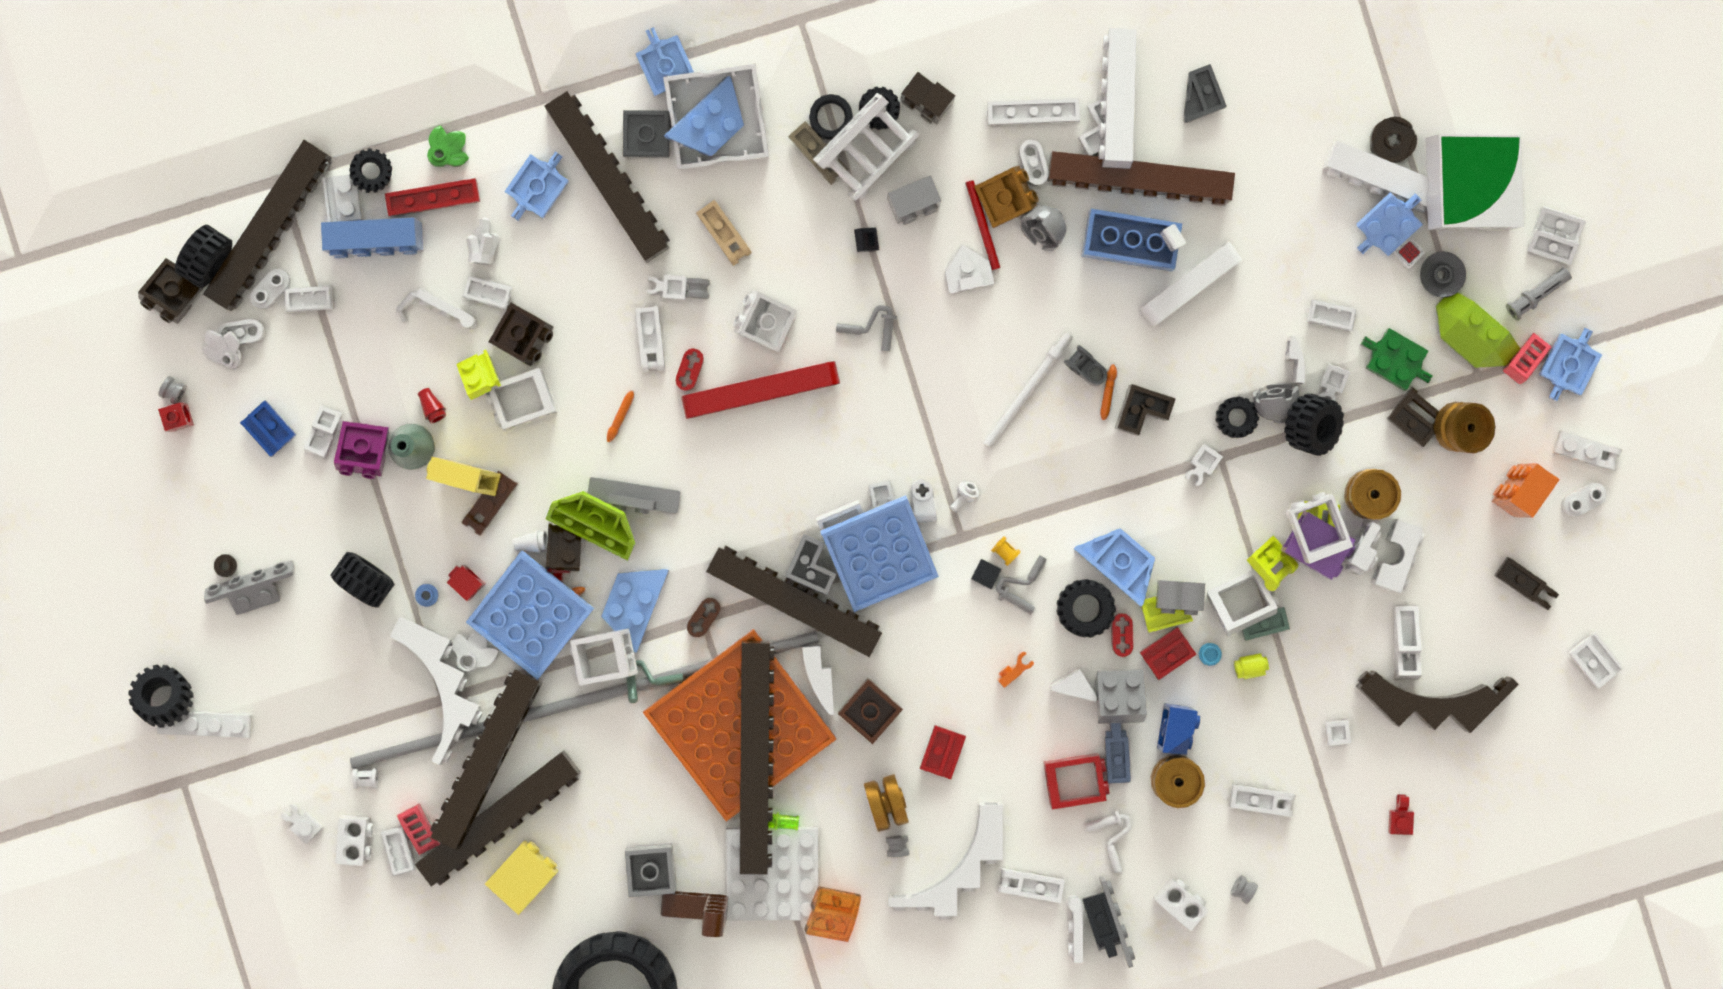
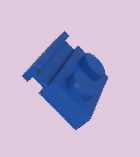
(268, 428)

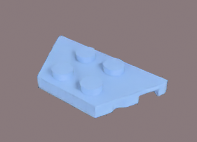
(710, 121)
(1121, 562)
(633, 602)

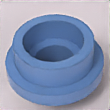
(433, 595)

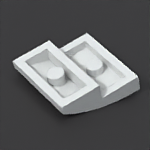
(1556, 235)

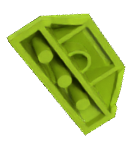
(1474, 333)
(594, 522)

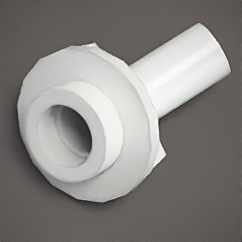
(967, 492)

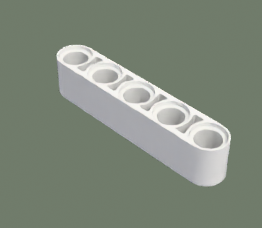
(1191, 284)

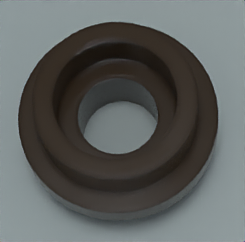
(231, 562)

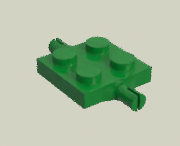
(1396, 359)

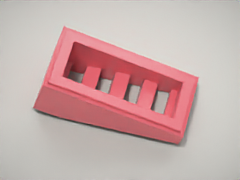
(1516, 369)
(402, 817)

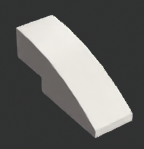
(1407, 643)
(819, 677)

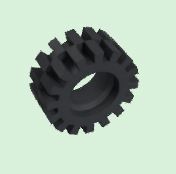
(893, 105)
(370, 157)
(1223, 417)

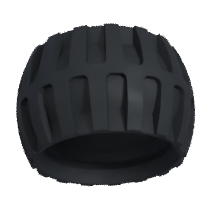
(616, 947)

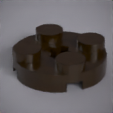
(1405, 135)

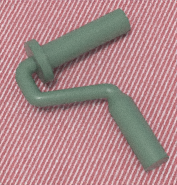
(660, 681)

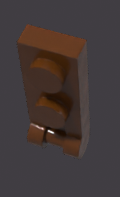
(489, 505)

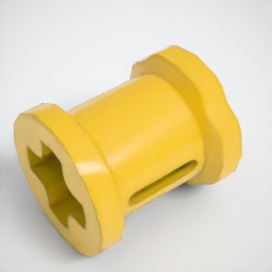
(1005, 550)

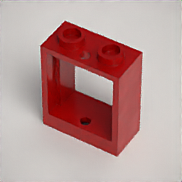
(1052, 786)

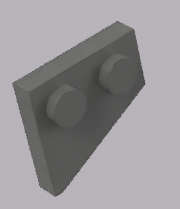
(1202, 94)

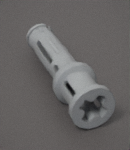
(1530, 299)

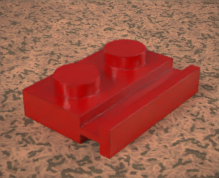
(1167, 653)
(942, 752)

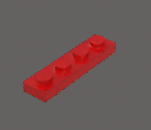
(432, 197)

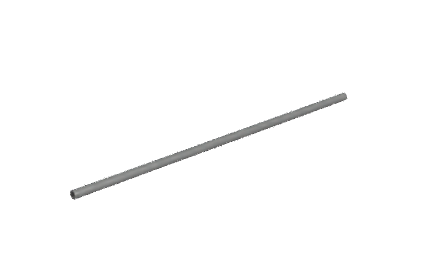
(560, 706)

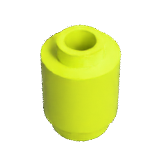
(1251, 666)

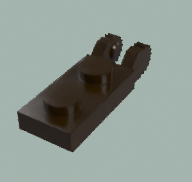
(1524, 582)

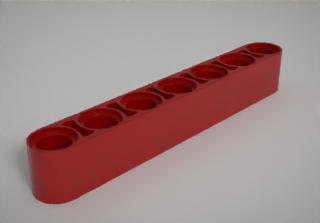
(760, 389)

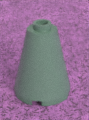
(418, 446)

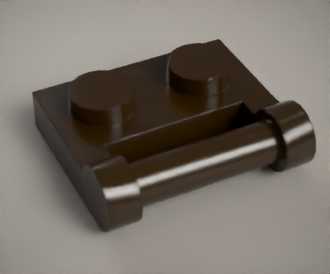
(1412, 422)

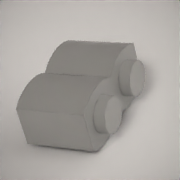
(1180, 596)

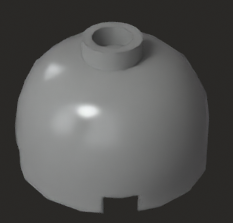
(1044, 226)
(1276, 401)

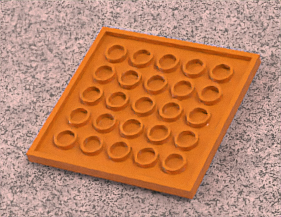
(704, 726)

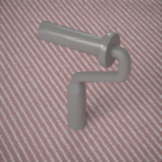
(887, 331)
(1015, 600)

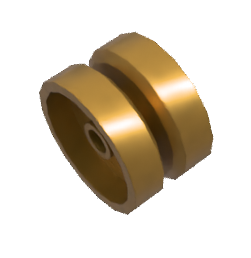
(1464, 427)
(1386, 495)
(1164, 777)
(887, 802)

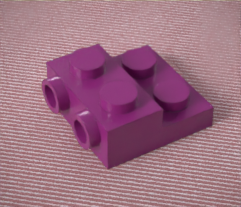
(361, 449)

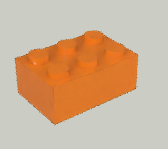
(1525, 490)

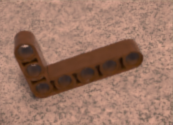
(703, 906)

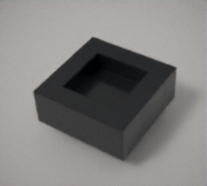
(866, 239)
(986, 573)

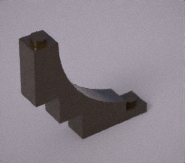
(1465, 708)

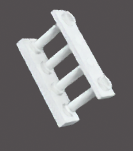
(844, 141)

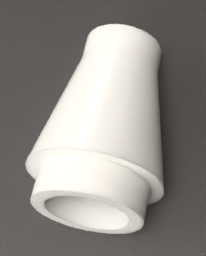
(531, 542)

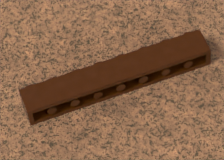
(1142, 177)

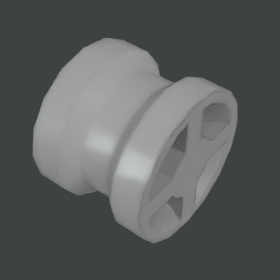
(698, 288)
(172, 390)
(897, 846)
(1244, 889)

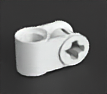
(923, 506)

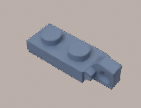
(1117, 755)

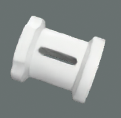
(357, 780)

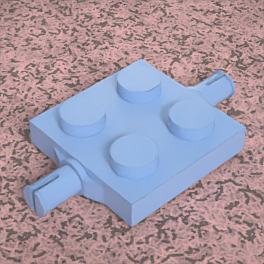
(662, 59)
(536, 186)
(1389, 224)
(1570, 364)

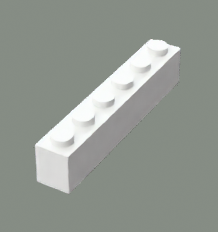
(1119, 98)
(1376, 173)

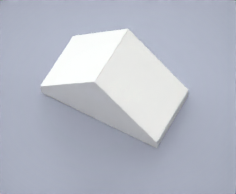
(1074, 685)

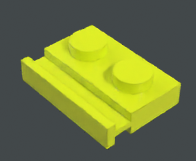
(478, 374)
(1156, 620)

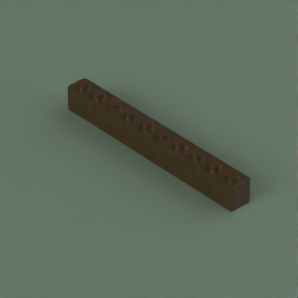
(755, 757)

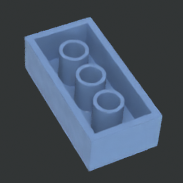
(372, 236)
(1128, 240)

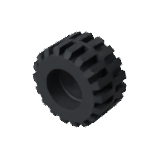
(203, 255)
(1314, 424)
(362, 579)
(1100, 622)
(148, 684)

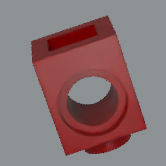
(176, 417)
(465, 582)

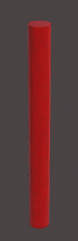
(983, 226)

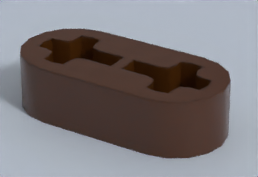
(707, 620)

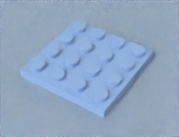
(879, 553)
(529, 615)

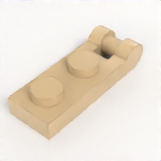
(723, 231)

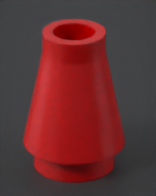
(431, 406)

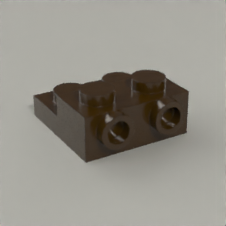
(168, 293)
(521, 334)

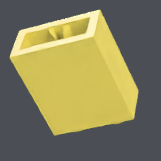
(463, 476)
(522, 876)

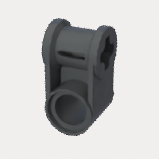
(1085, 366)

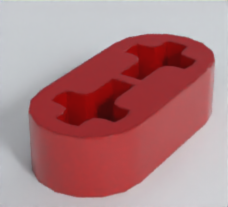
(684, 367)
(1116, 635)

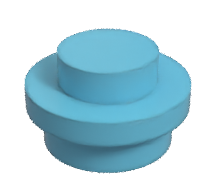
(1210, 654)

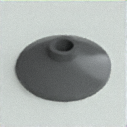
(1451, 267)

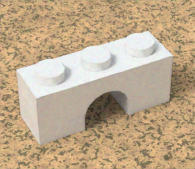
(1407, 539)

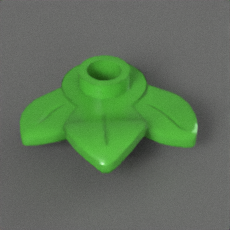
(449, 145)

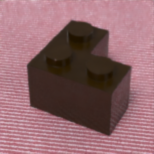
(928, 98)
(1138, 404)

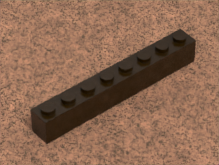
(606, 176)
(267, 226)
(793, 601)
(485, 760)
(498, 817)

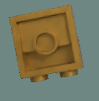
(1006, 196)

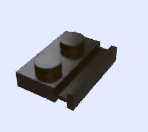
(562, 549)

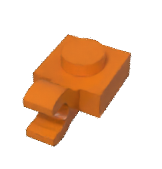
(1009, 673)

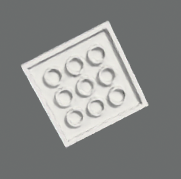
(787, 887)

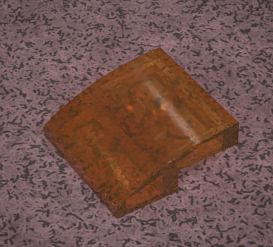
(833, 914)

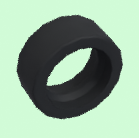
(820, 102)

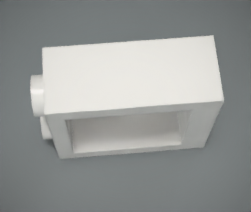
(543, 390)
(1329, 549)
(1222, 614)
(623, 651)

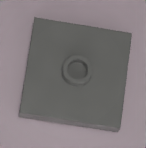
(645, 133)

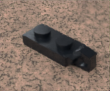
(1101, 922)

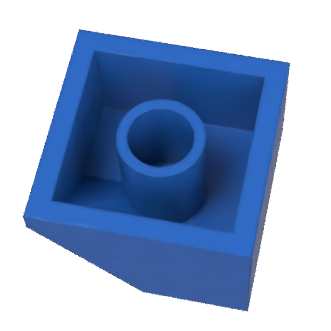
(1177, 729)

